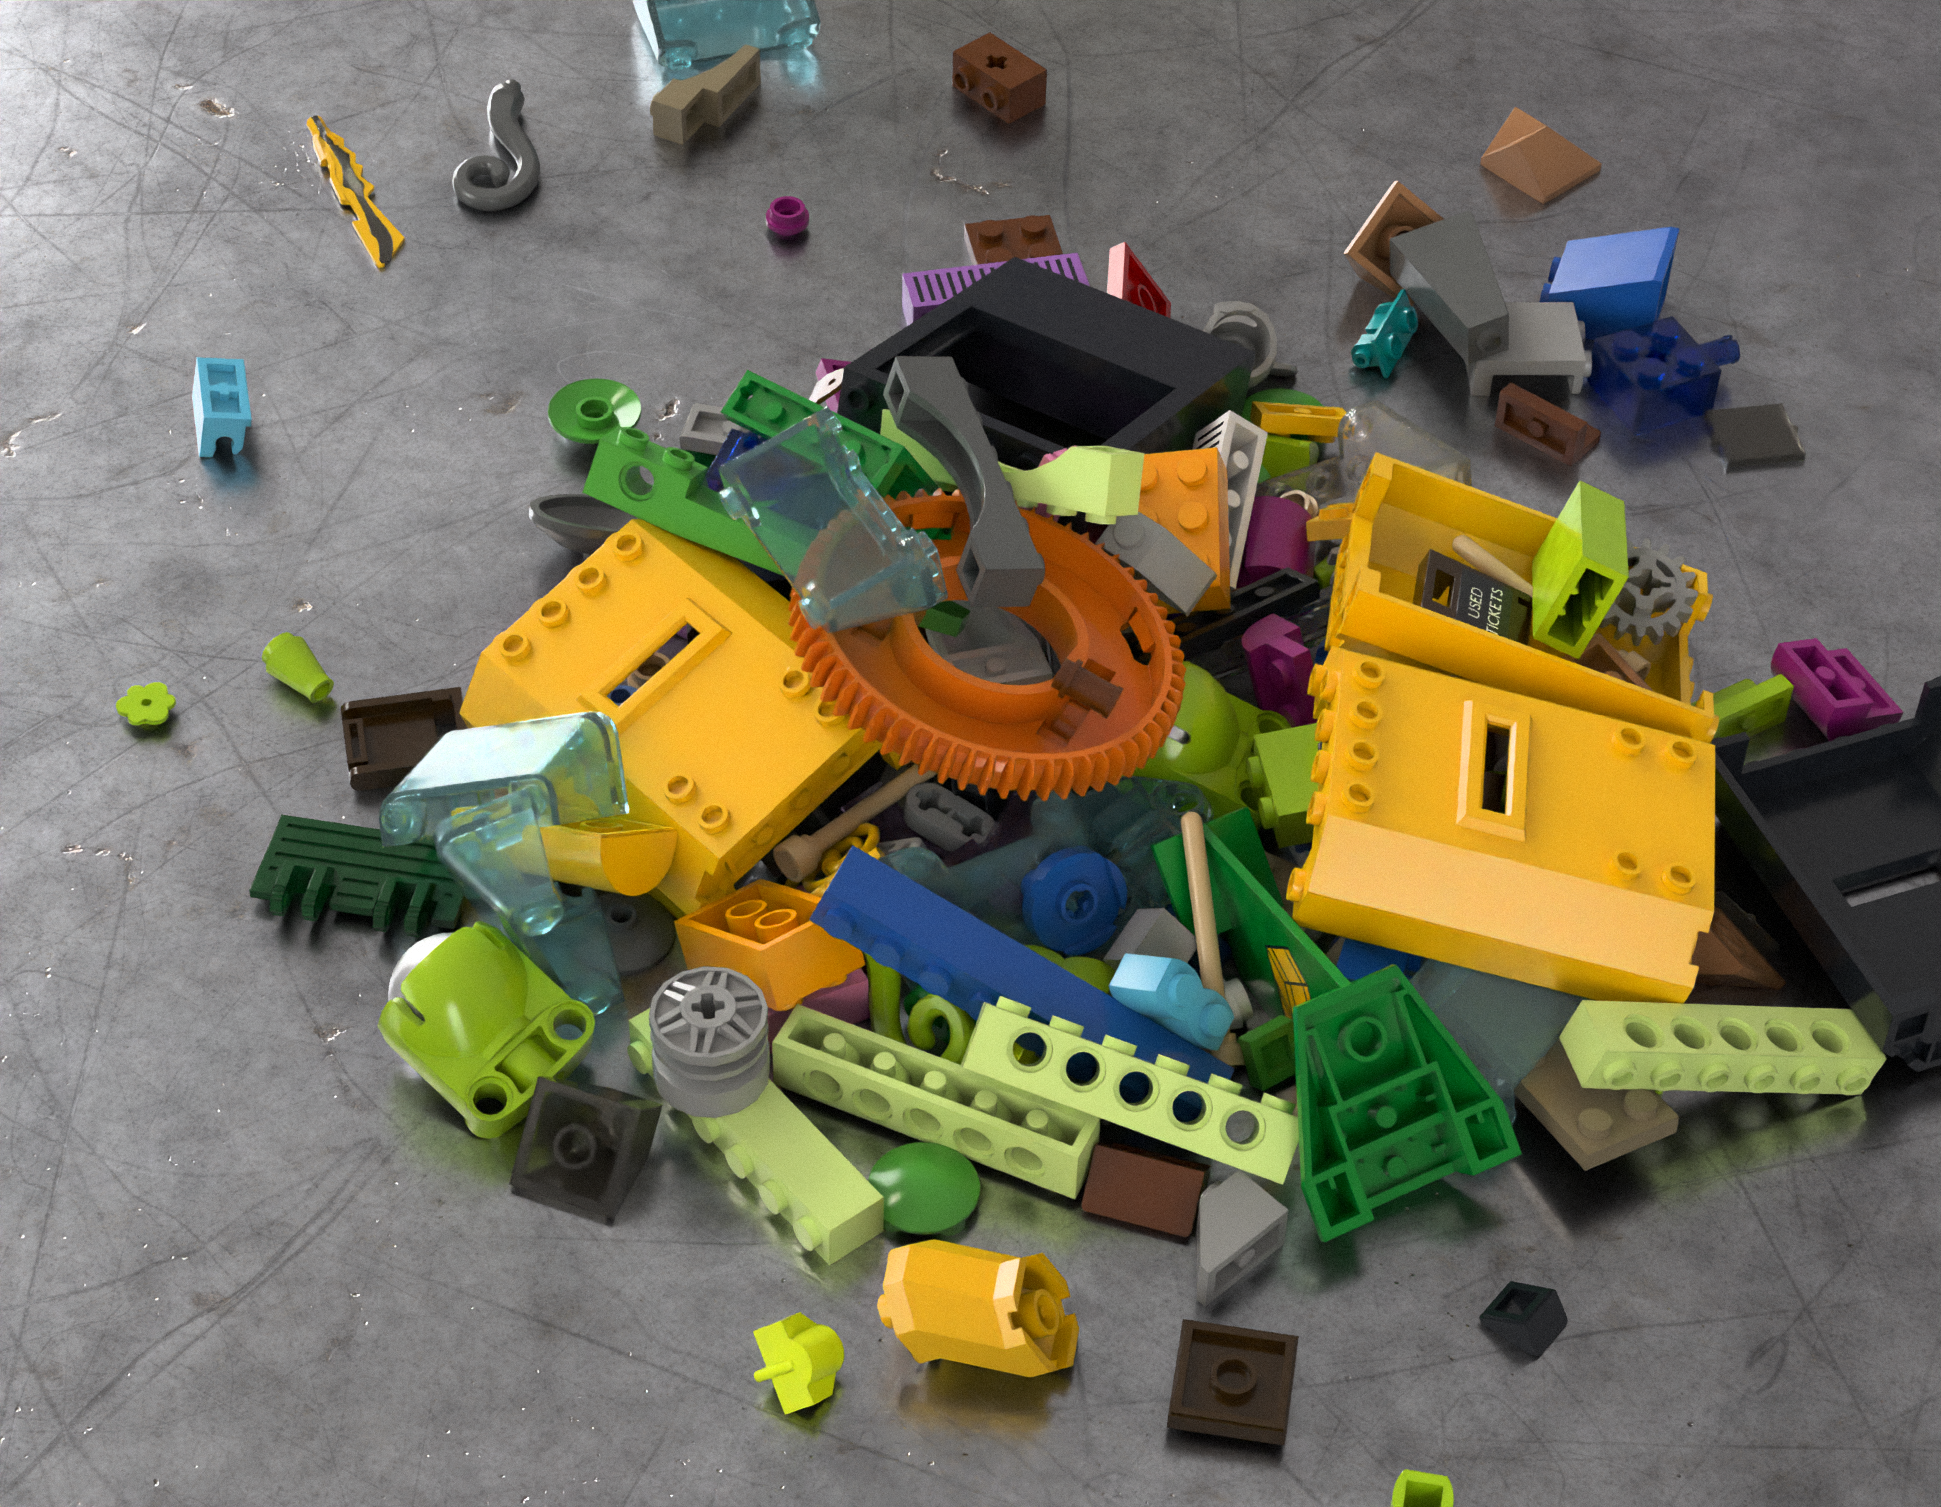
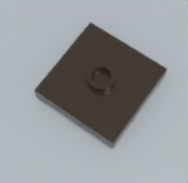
(1233, 1382)

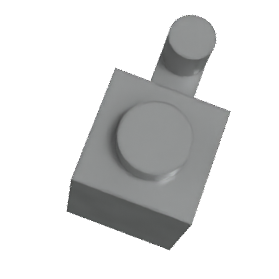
(1152, 934)

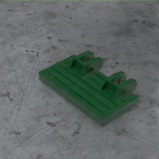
(357, 875)

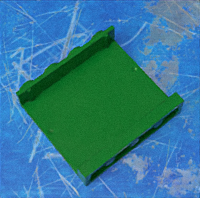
(882, 461)

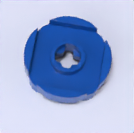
(1050, 886)

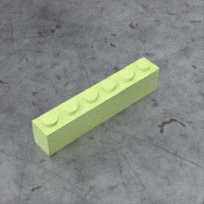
(788, 1163)

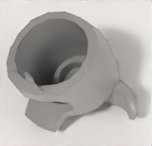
(1233, 323)

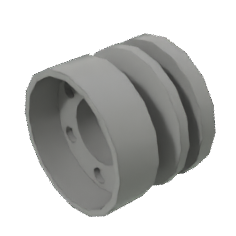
(710, 1041)

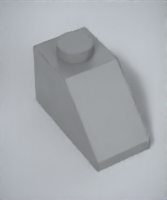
(1160, 559)
(1235, 1233)

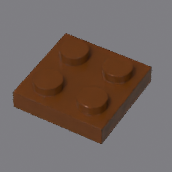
(1010, 238)

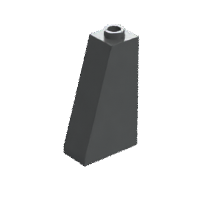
(1453, 284)

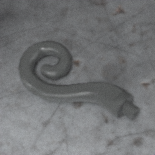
(502, 114)

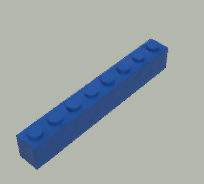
(976, 964)

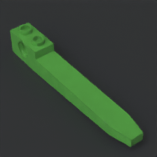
(693, 511)

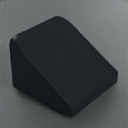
(1526, 1316)

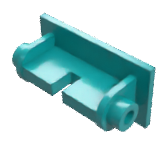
(1386, 335)

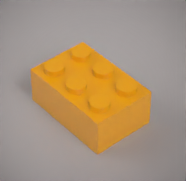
(1190, 499)
(771, 940)

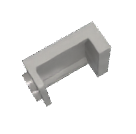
(1542, 341)

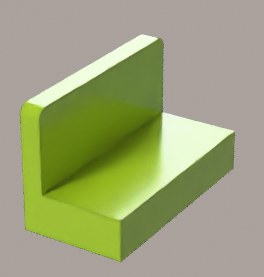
(1751, 706)

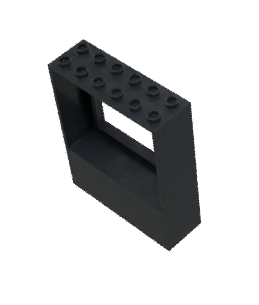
(1069, 356)

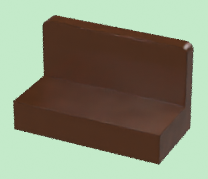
(1544, 425)
(1144, 1187)

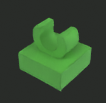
(1269, 1052)

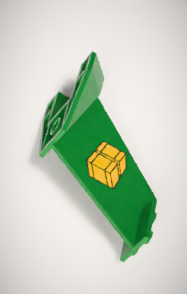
(1377, 1073)

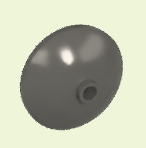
(577, 520)

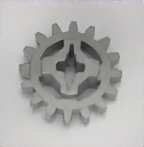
(1662, 587)

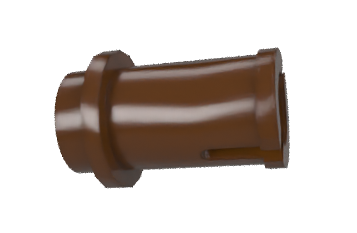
(1086, 687)

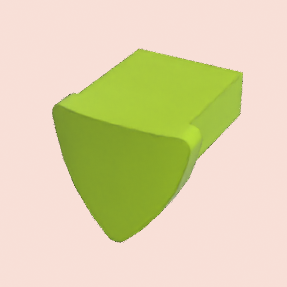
(1288, 454)

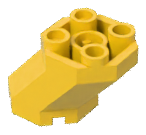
(978, 1308)

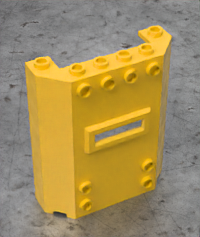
(1371, 611)
(716, 740)
(1574, 889)

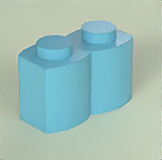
(1172, 997)

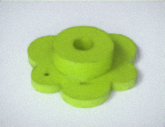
(146, 704)

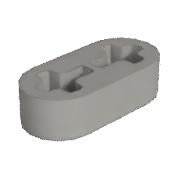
(947, 819)

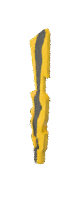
(373, 228)

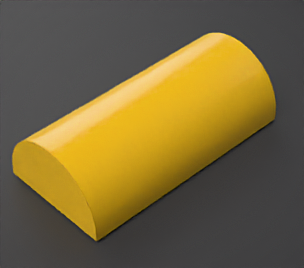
(608, 853)

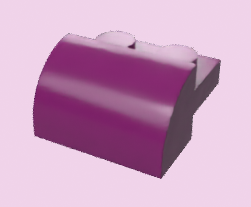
(1276, 540)
(1280, 669)
(1833, 688)

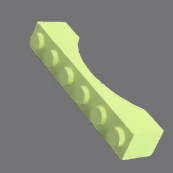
(1082, 479)

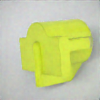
(799, 1360)

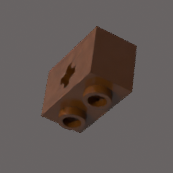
(999, 77)

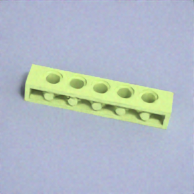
(1720, 1048)
(935, 1100)
(1263, 1153)

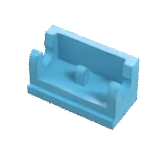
(220, 403)

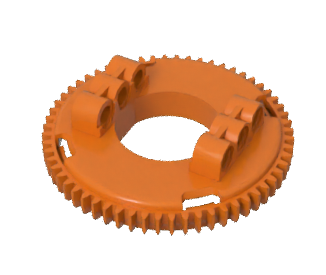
(999, 731)

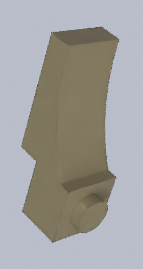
(705, 97)

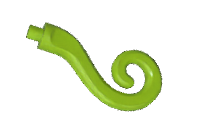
(885, 1014)

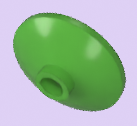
(593, 409)

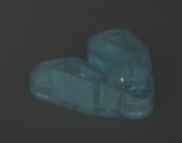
(1131, 820)

